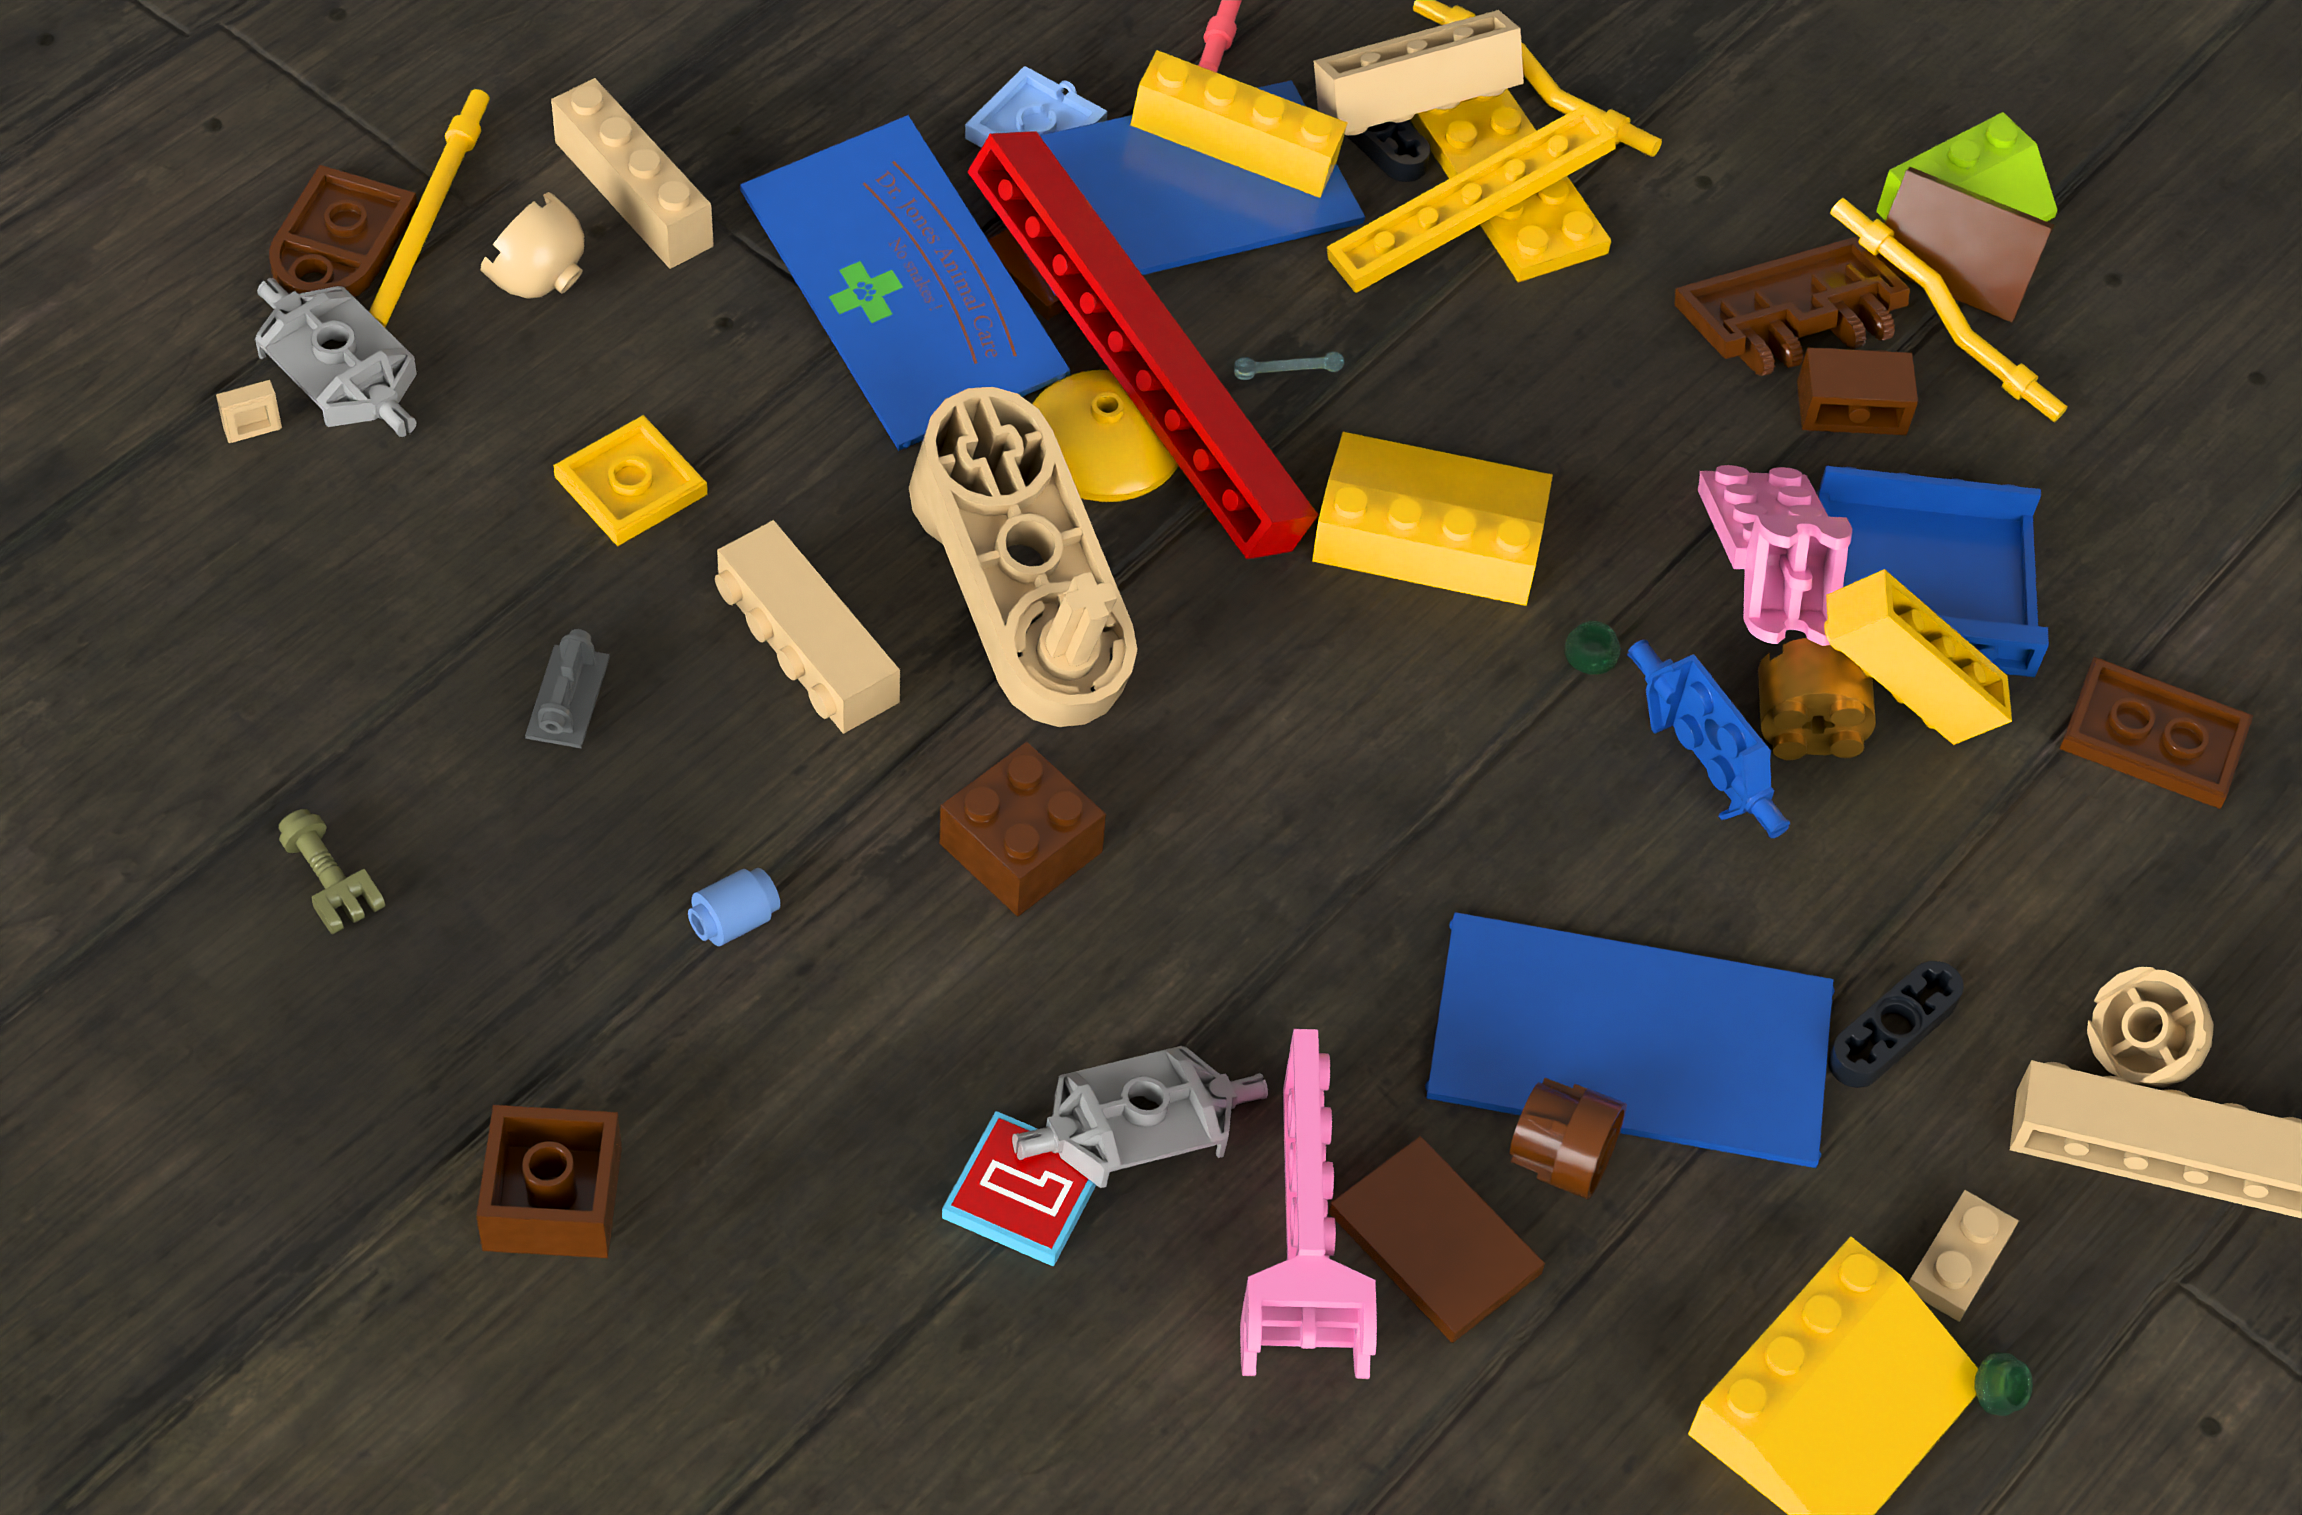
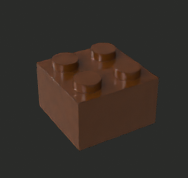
(1022, 828)
(549, 1181)

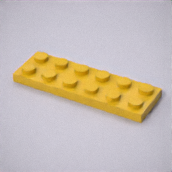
(1543, 230)

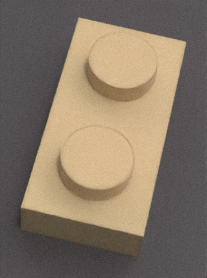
(1962, 1255)

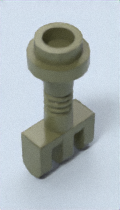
(303, 834)

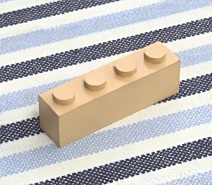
(1420, 72)
(632, 173)
(807, 627)

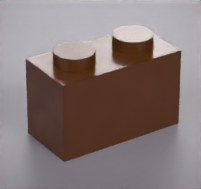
(1857, 391)

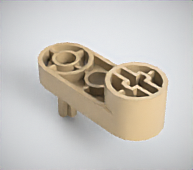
(1009, 486)

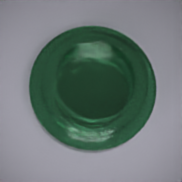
(1592, 648)
(2003, 1384)

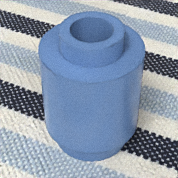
(733, 906)

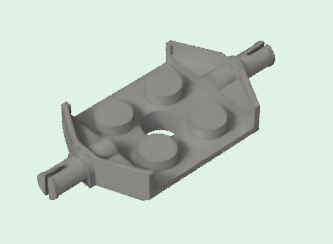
(349, 382)
(1104, 1132)

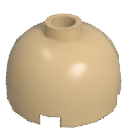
(538, 251)
(2150, 1027)

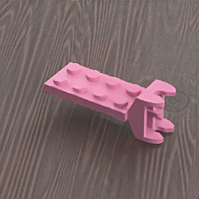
(1784, 543)
(1308, 1296)

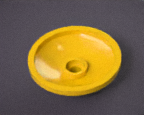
(1104, 437)

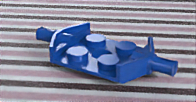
(1714, 729)

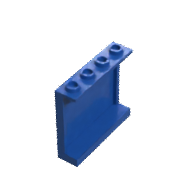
(1952, 546)

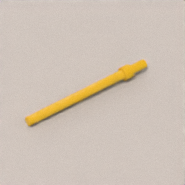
(460, 138)

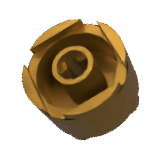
(1815, 702)

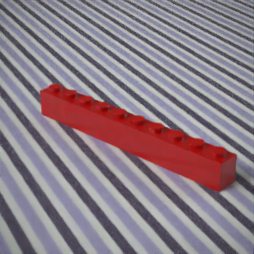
(1142, 345)

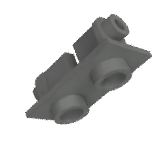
(568, 691)

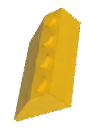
(1432, 518)
(1839, 1392)

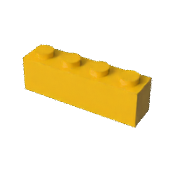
(1238, 123)
(1917, 657)

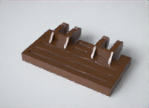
(1796, 295)

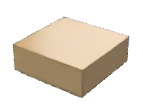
(249, 411)

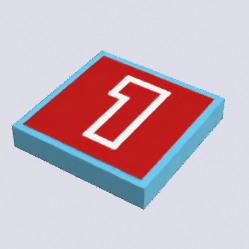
(1017, 1201)

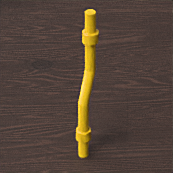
(1546, 86)
(2017, 380)

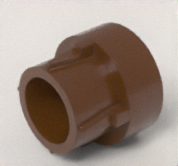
(1567, 1135)

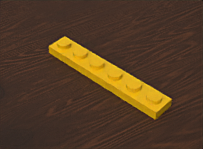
(1471, 198)

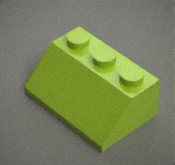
(1988, 160)

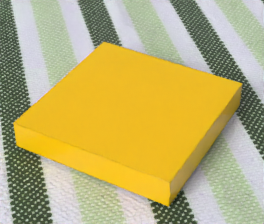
(630, 480)

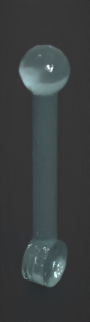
(1246, 368)

